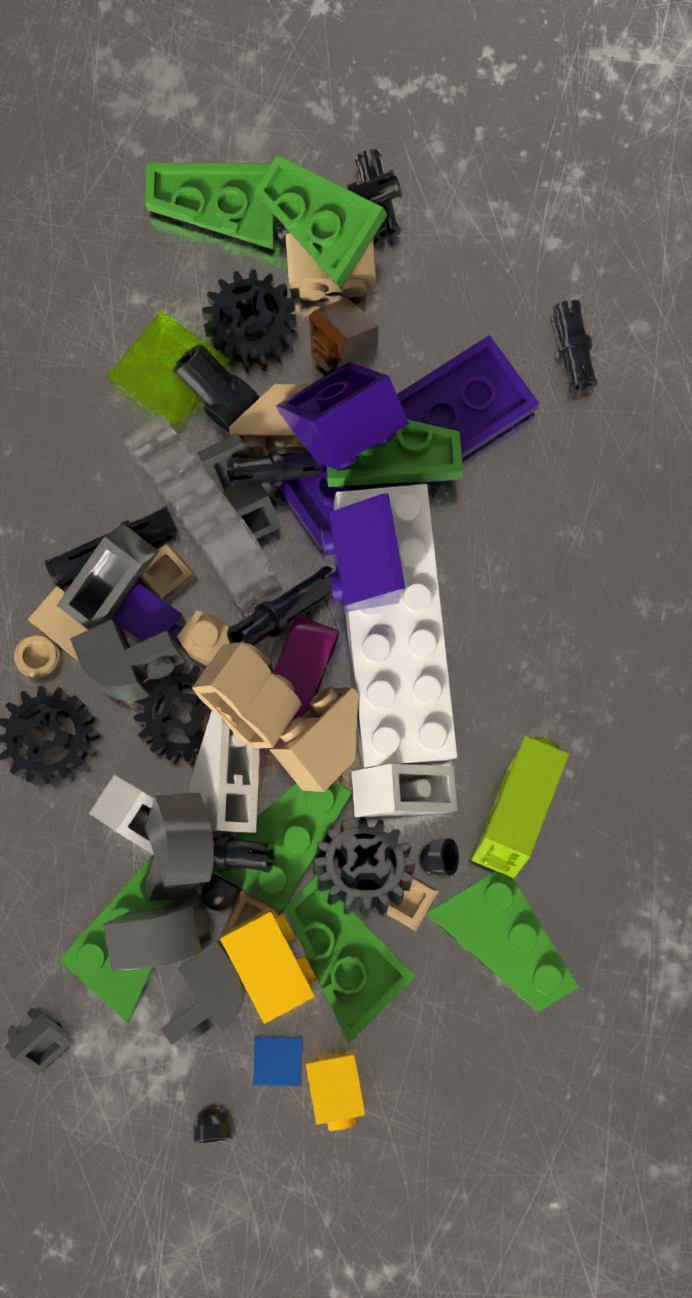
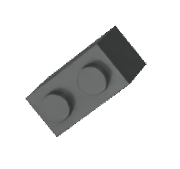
(107, 577)

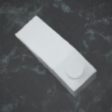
(227, 778)

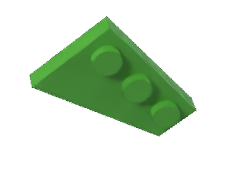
(212, 197)
(321, 216)
(414, 455)
(508, 938)
(90, 956)
(348, 959)

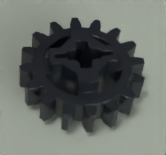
(243, 300)
(164, 723)
(39, 752)
(367, 884)

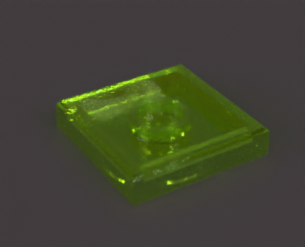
(148, 366)

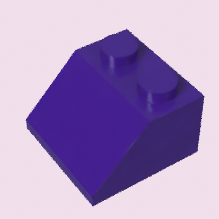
(344, 414)
(364, 555)

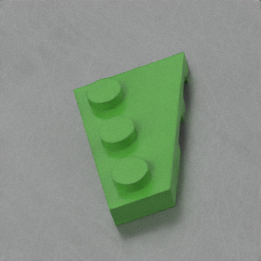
(295, 827)

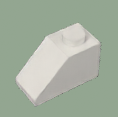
(404, 790)
(125, 811)

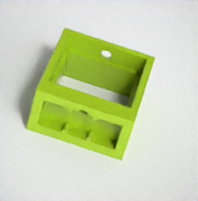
(520, 806)

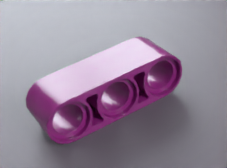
(306, 658)

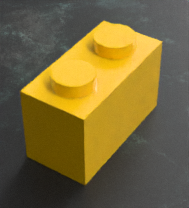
(268, 964)
(336, 1089)

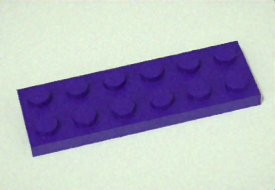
(468, 394)

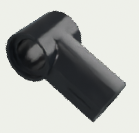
(223, 394)

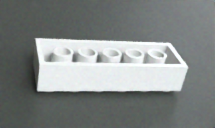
(401, 648)

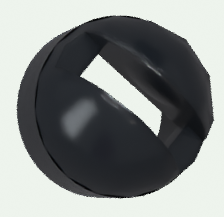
(440, 856)
(219, 893)
(211, 1126)

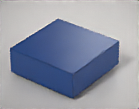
(277, 1061)

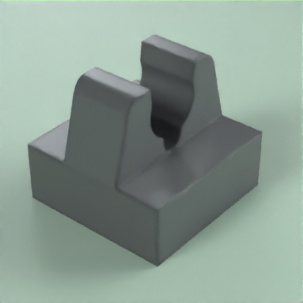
(37, 1043)

